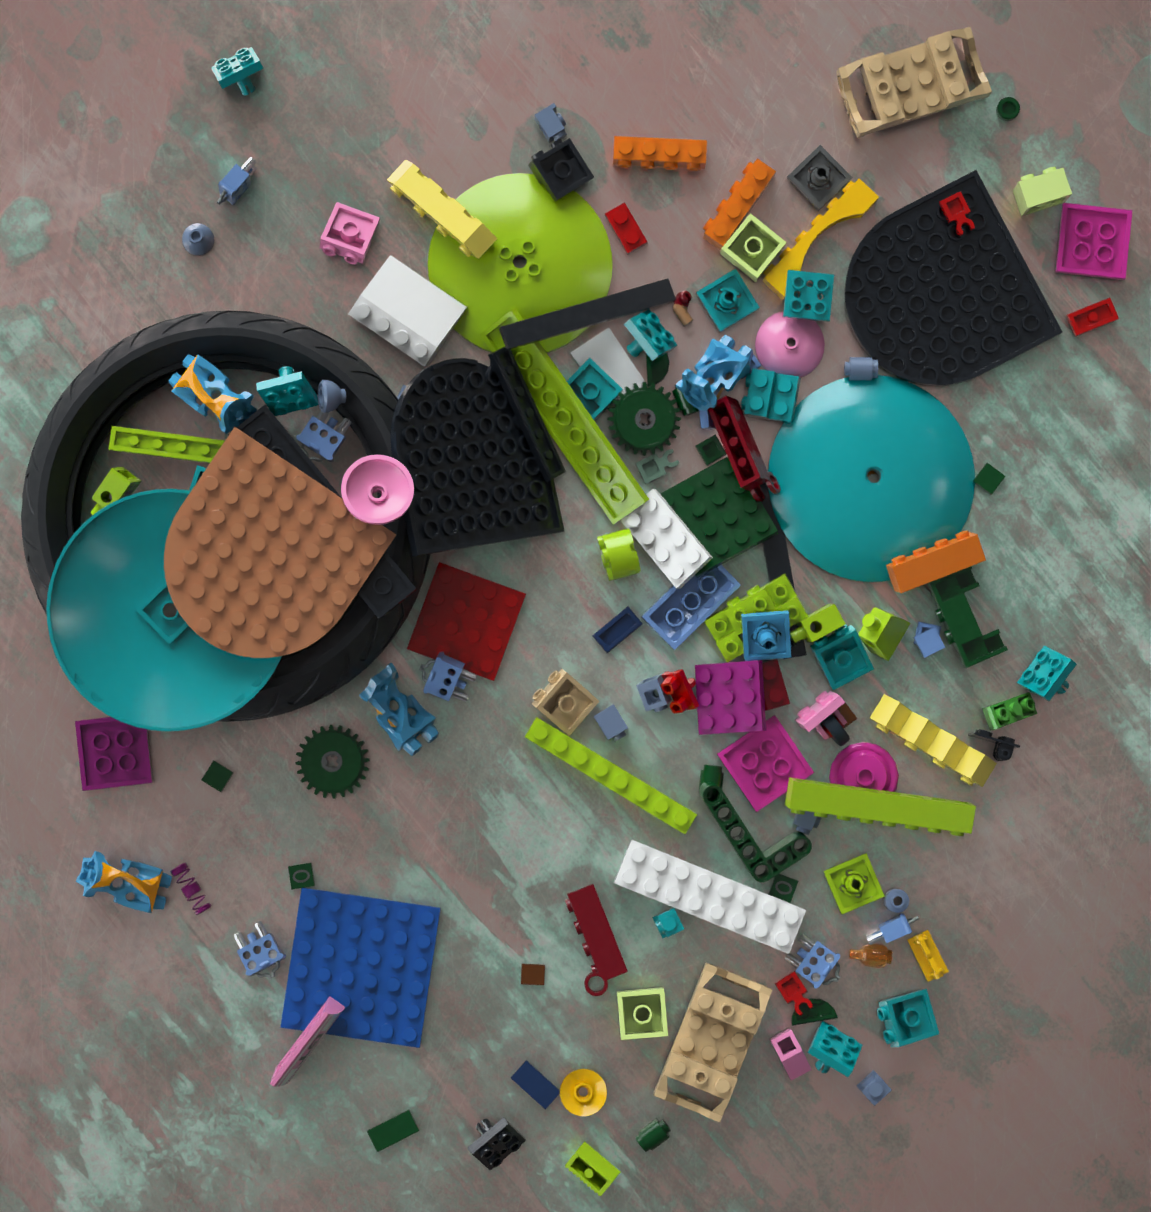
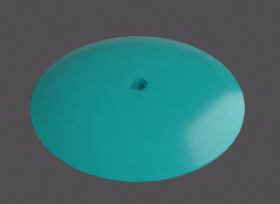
(824, 465)

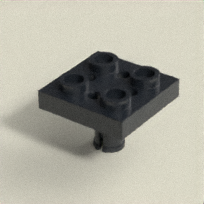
(495, 1142)

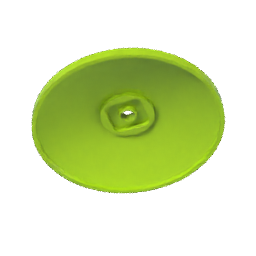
(563, 251)

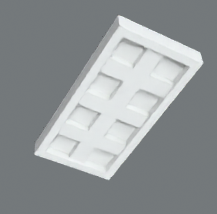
(667, 539)

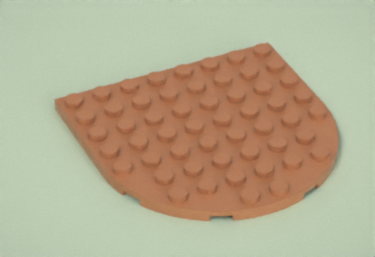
(265, 553)

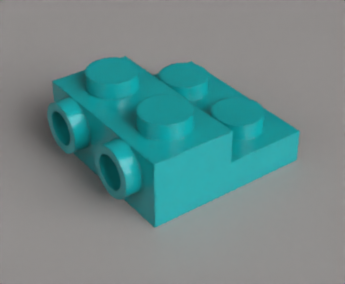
(594, 388)
(771, 395)
(842, 656)
(907, 1018)

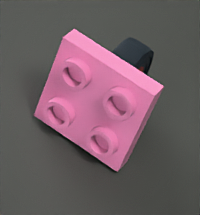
(821, 714)

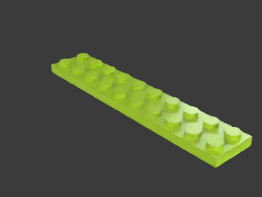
(572, 427)

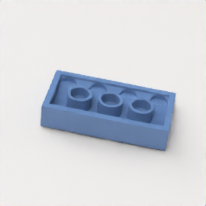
(685, 609)

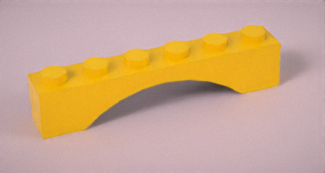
(852, 205)

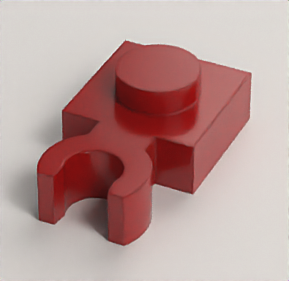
(955, 210)
(792, 990)

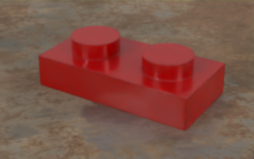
(626, 228)
(1092, 317)

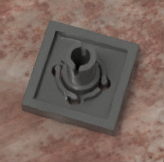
(820, 163)

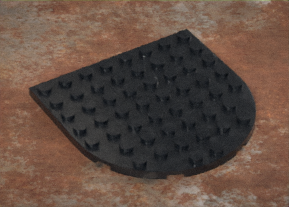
(944, 302)
(468, 462)

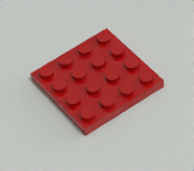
(466, 620)

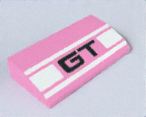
(306, 1042)

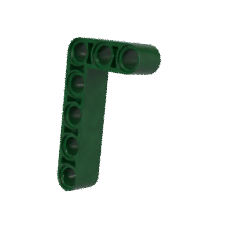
(745, 839)

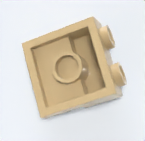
(564, 701)

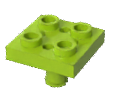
(860, 867)

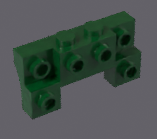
(960, 621)

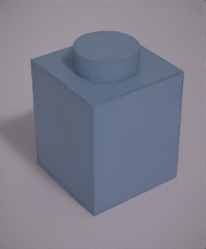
(611, 723)

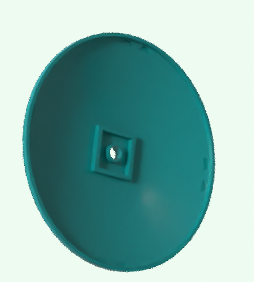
(113, 628)

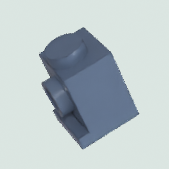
(550, 123)
(649, 699)
(806, 822)
(874, 1087)

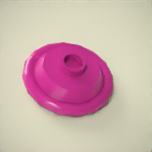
(865, 767)

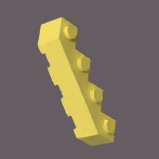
(447, 212)
(938, 744)

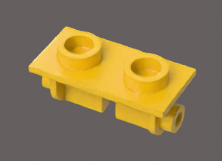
(928, 956)

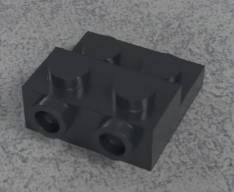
(560, 169)

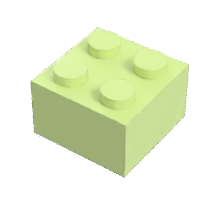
(1042, 191)
(753, 247)
(642, 1013)

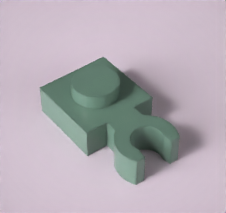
(653, 467)

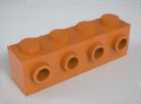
(659, 153)
(737, 207)
(935, 562)

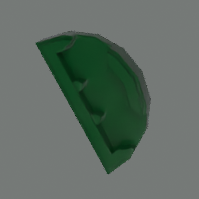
(656, 369)
(821, 1011)

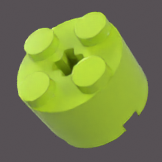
(619, 554)

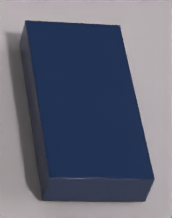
(617, 629)
(535, 1084)

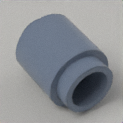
(861, 368)
(889, 897)

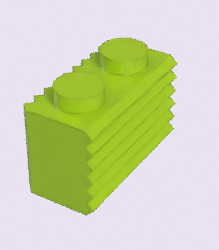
(592, 1168)

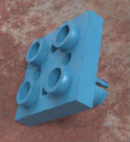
(766, 644)

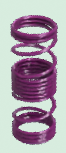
(191, 889)

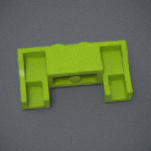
(774, 596)

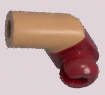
(681, 305)

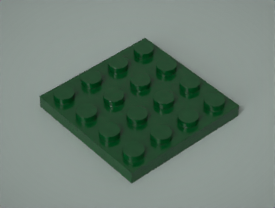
(720, 513)

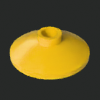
(586, 1104)

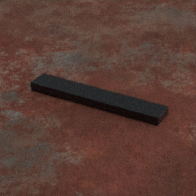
(527, 413)

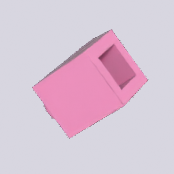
(790, 1053)

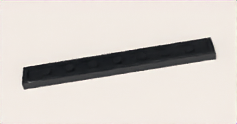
(587, 314)
(778, 562)

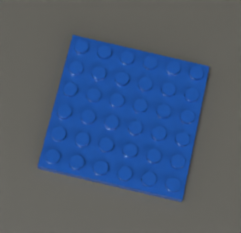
(366, 957)

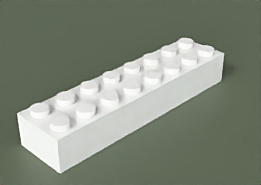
(710, 896)

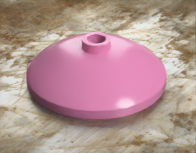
(779, 357)
(378, 475)

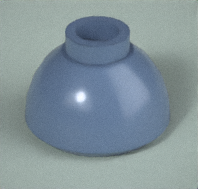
(198, 239)
(330, 396)

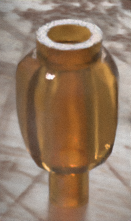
(872, 955)

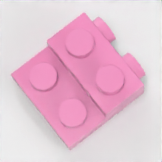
(348, 233)

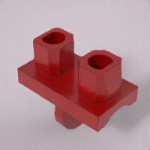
(680, 689)

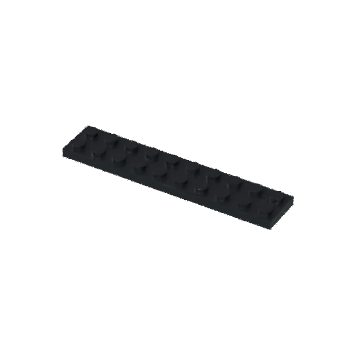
(386, 583)

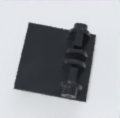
(1003, 745)

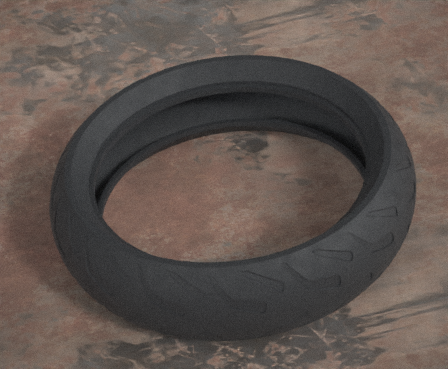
(145, 363)

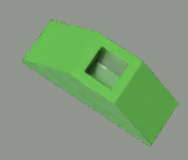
(1009, 711)

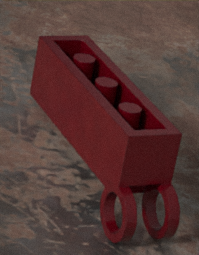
(742, 448)
(598, 936)

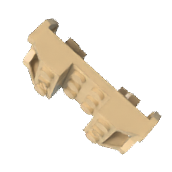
(914, 82)
(712, 1042)

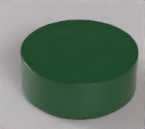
(1008, 109)

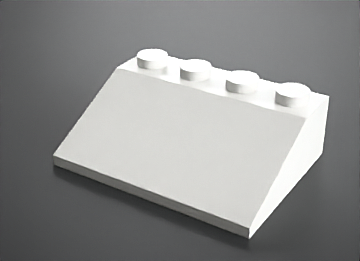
(407, 311)

